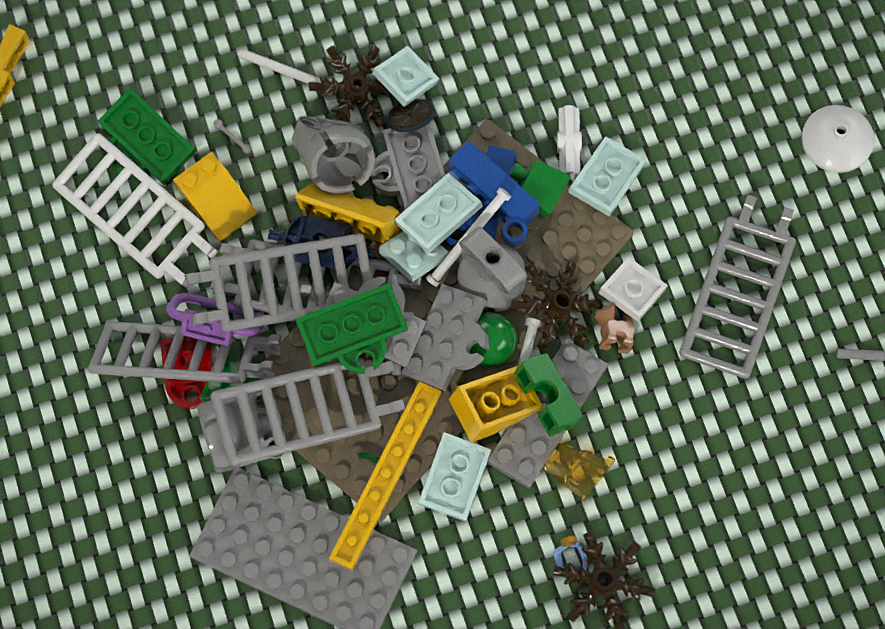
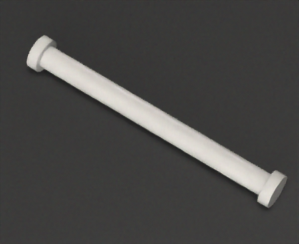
(456, 251)

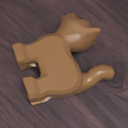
(615, 330)

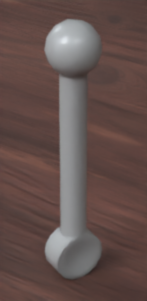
(218, 124)

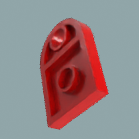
(178, 388)

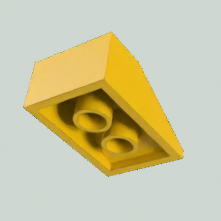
(214, 197)
(493, 404)

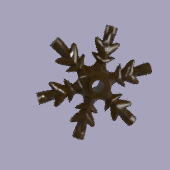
(347, 86)
(557, 304)
(609, 573)

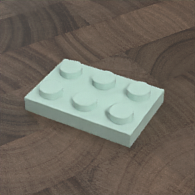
(607, 176)
(438, 213)
(454, 476)

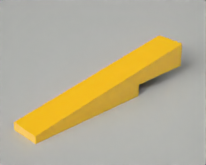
(11, 49)

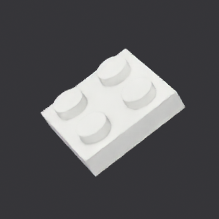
(633, 289)

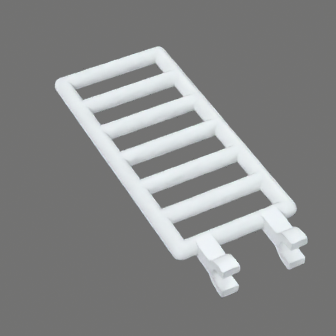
(146, 183)

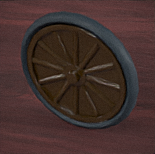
(411, 117)

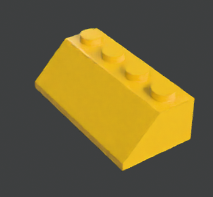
(365, 215)

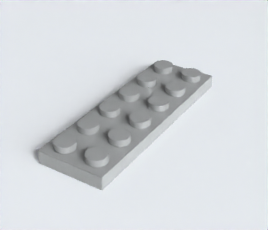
(526, 443)

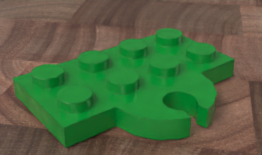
(145, 137)
(353, 329)

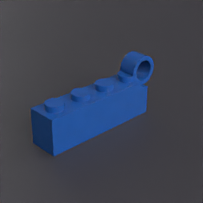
(504, 160)
(484, 179)

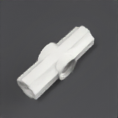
(569, 141)

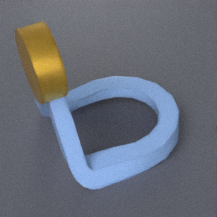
(565, 543)

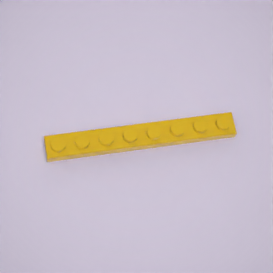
(385, 476)

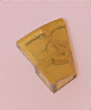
(577, 469)

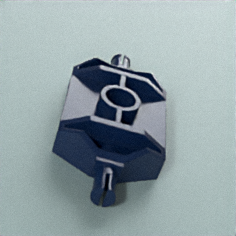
(308, 228)

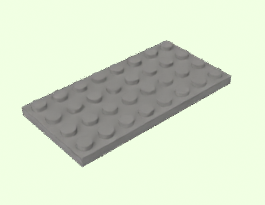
(284, 550)

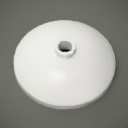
(834, 150)

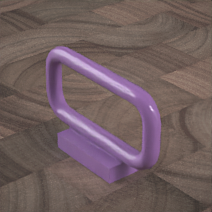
(207, 331)

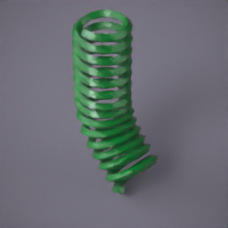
(364, 455)

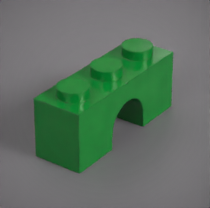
(542, 376)

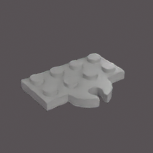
(411, 164)
(447, 338)
(399, 347)

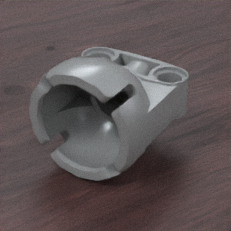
(334, 153)
(495, 282)
(212, 433)

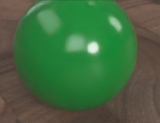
(501, 337)

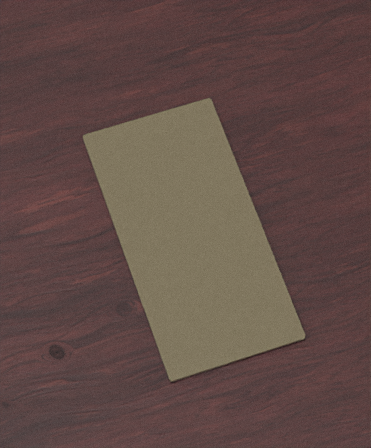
(569, 234)

